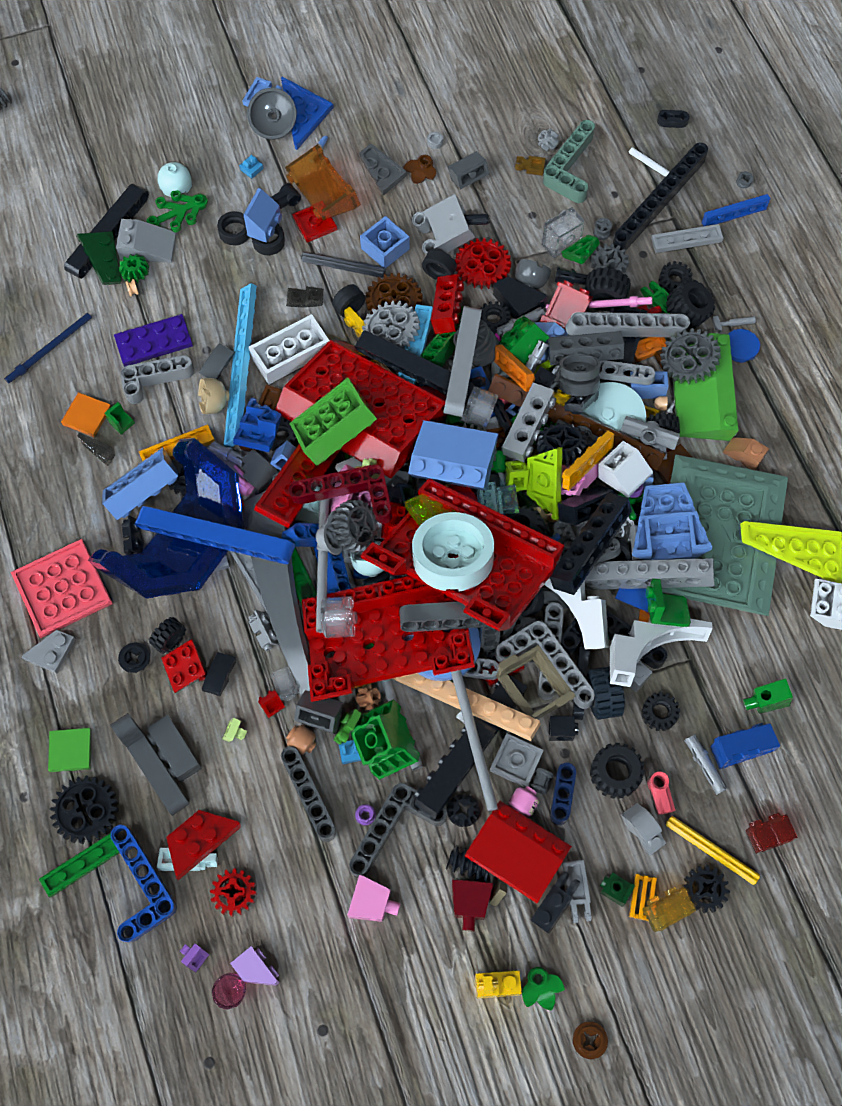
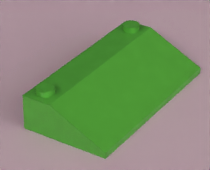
(709, 406)

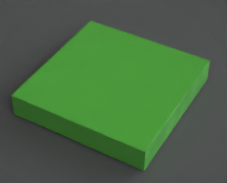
(69, 750)

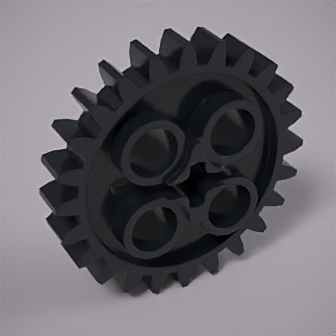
(67, 819)

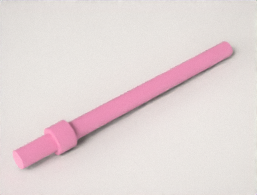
(633, 301)

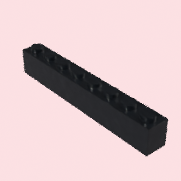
(460, 760)

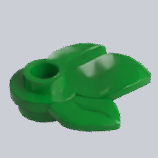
(543, 991)

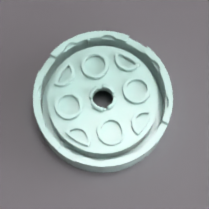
(450, 535)

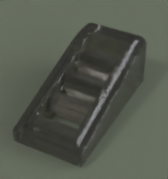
(100, 450)

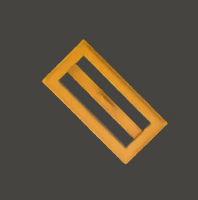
(645, 879)

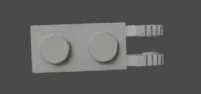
(581, 896)

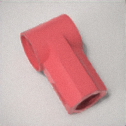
(661, 795)

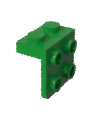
(666, 608)

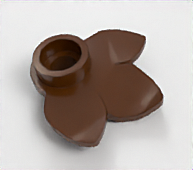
(421, 169)

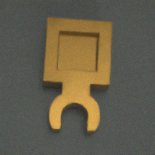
(533, 165)

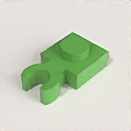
(348, 723)

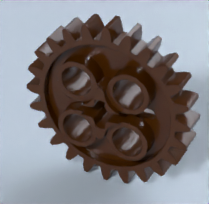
(393, 286)

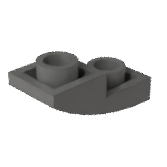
(216, 362)

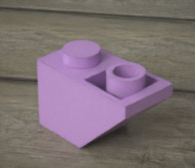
(252, 968)

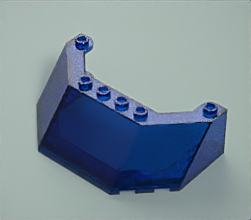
(175, 564)

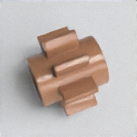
(368, 697)

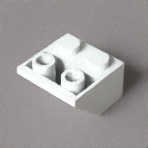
(624, 469)
(827, 603)

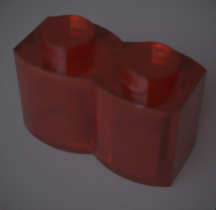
(770, 833)

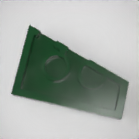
(102, 254)

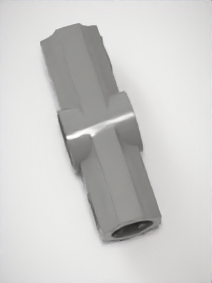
(640, 430)

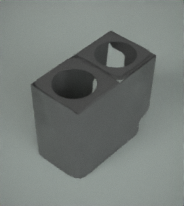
(258, 471)

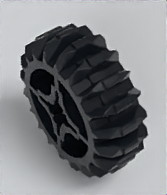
(569, 438)

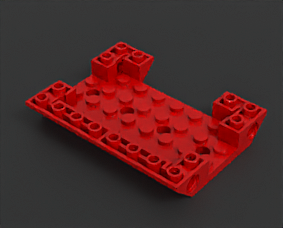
(389, 437)
(379, 624)

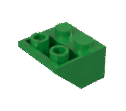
(523, 338)

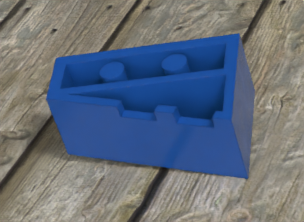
(744, 745)

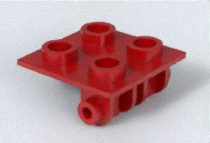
(184, 666)

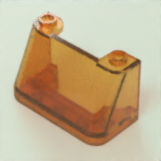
(321, 184)

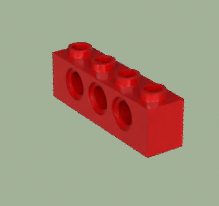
(447, 304)

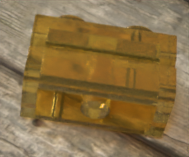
(668, 909)

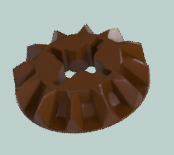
(600, 1042)

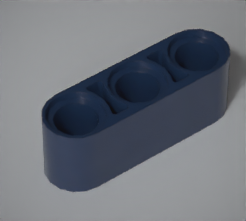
(566, 784)

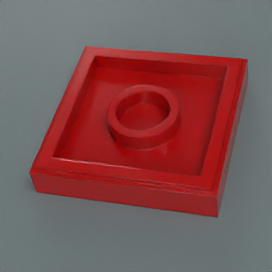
(310, 226)

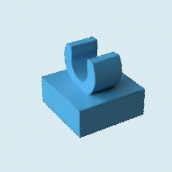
(251, 166)
(349, 752)

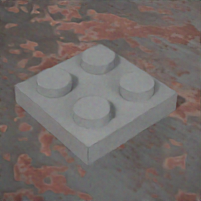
(516, 760)

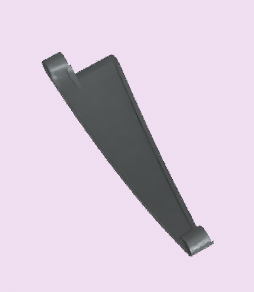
(279, 596)

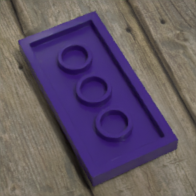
(153, 340)

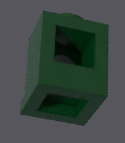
(619, 897)

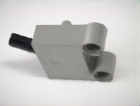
(448, 224)

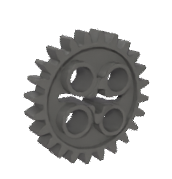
(702, 346)

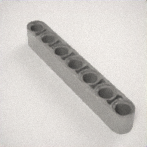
(628, 323)
(462, 361)

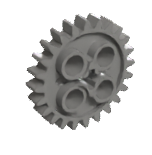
(394, 323)

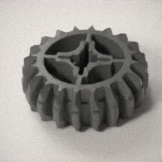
(354, 526)

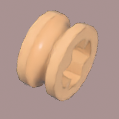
(131, 286)

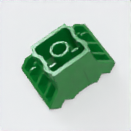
(384, 740)

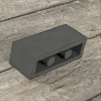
(173, 749)

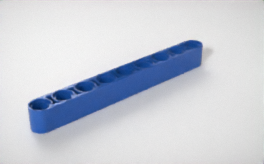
(215, 535)

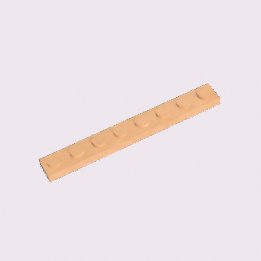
(481, 706)

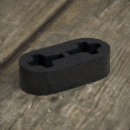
(673, 118)

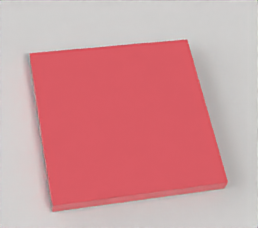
(61, 588)

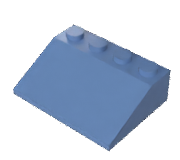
(453, 455)

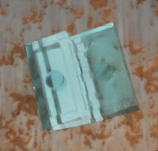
(500, 499)

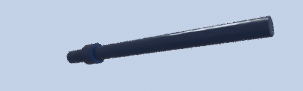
(20, 369)

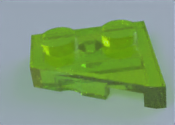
(423, 508)

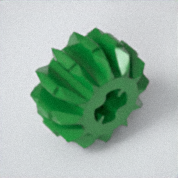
(134, 268)

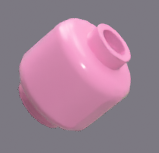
(524, 801)

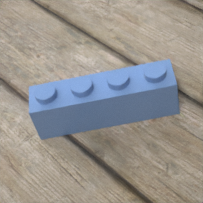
(139, 484)

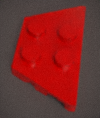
(197, 839)

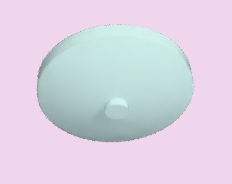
(616, 403)

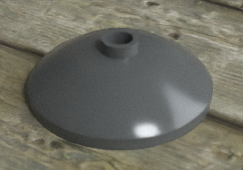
(264, 105)

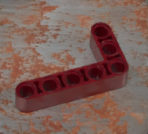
(346, 487)

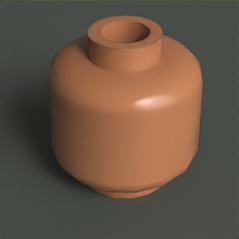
(301, 739)

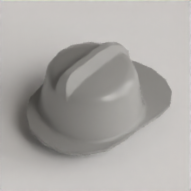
(325, 537)

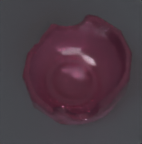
(228, 991)

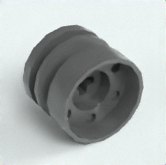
(485, 345)

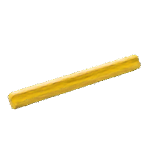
(713, 850)

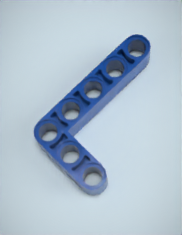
(305, 536)
(145, 884)

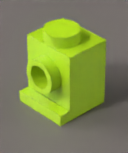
(517, 474)

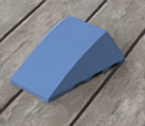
(669, 525)

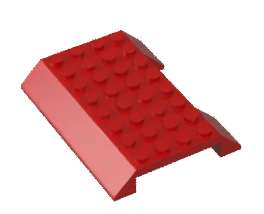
(520, 563)

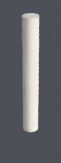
(648, 161)

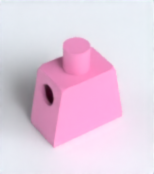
(371, 901)

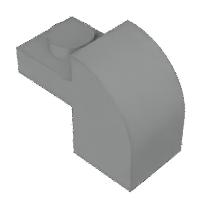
(645, 827)

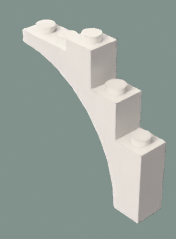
(589, 614)
(643, 637)

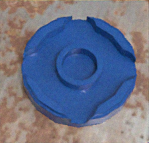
(743, 345)

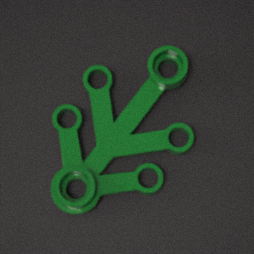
(196, 203)

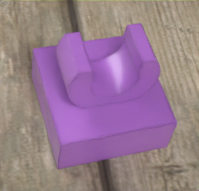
(193, 957)

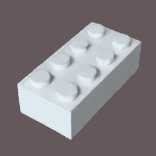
(288, 349)

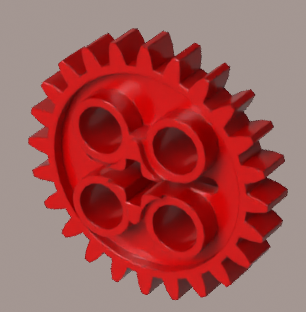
(476, 260)

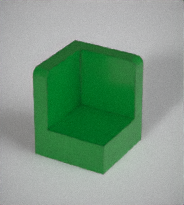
(119, 418)

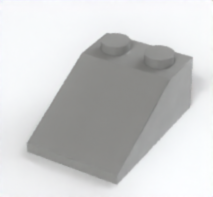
(146, 240)

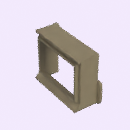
(548, 670)

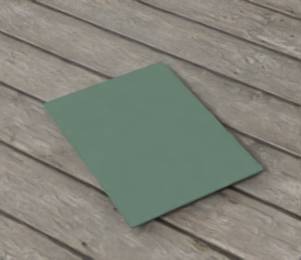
(724, 500)

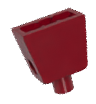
(470, 901)

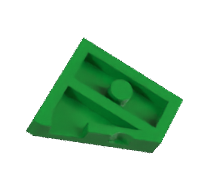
(581, 250)

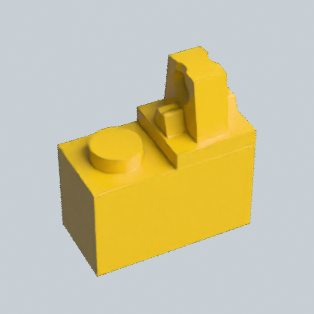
(498, 984)

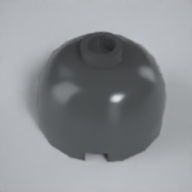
(531, 274)

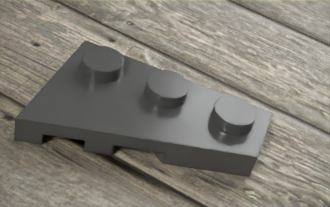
(381, 168)

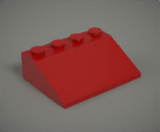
(518, 851)

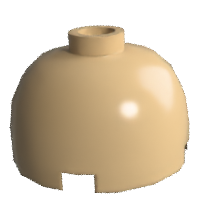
(212, 395)

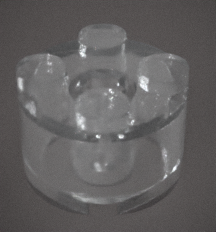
(479, 407)
(338, 617)

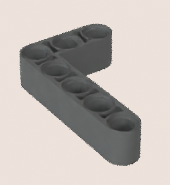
(445, 617)
(150, 764)
(389, 823)

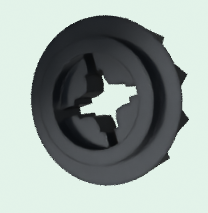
(137, 649)
(460, 819)

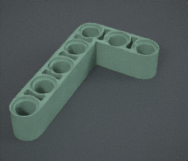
(556, 172)

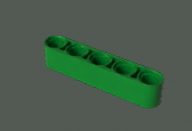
(441, 347)

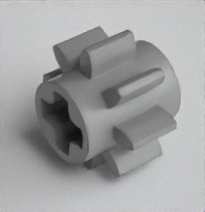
(548, 139)

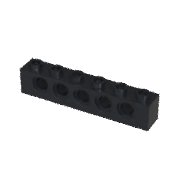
(590, 543)

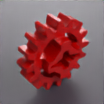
(232, 902)

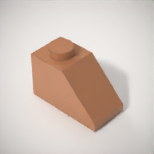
(746, 451)

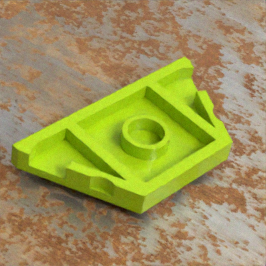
(545, 480)

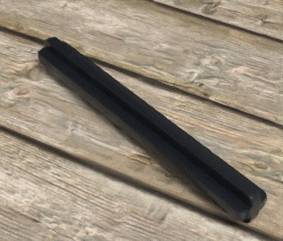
(343, 264)

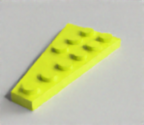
(805, 548)

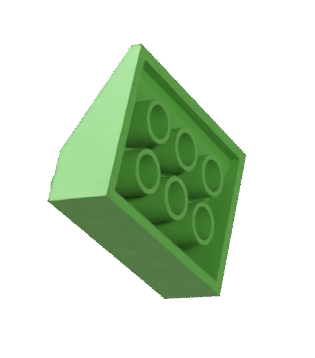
(332, 422)

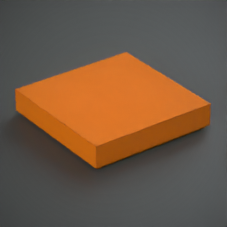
(86, 414)

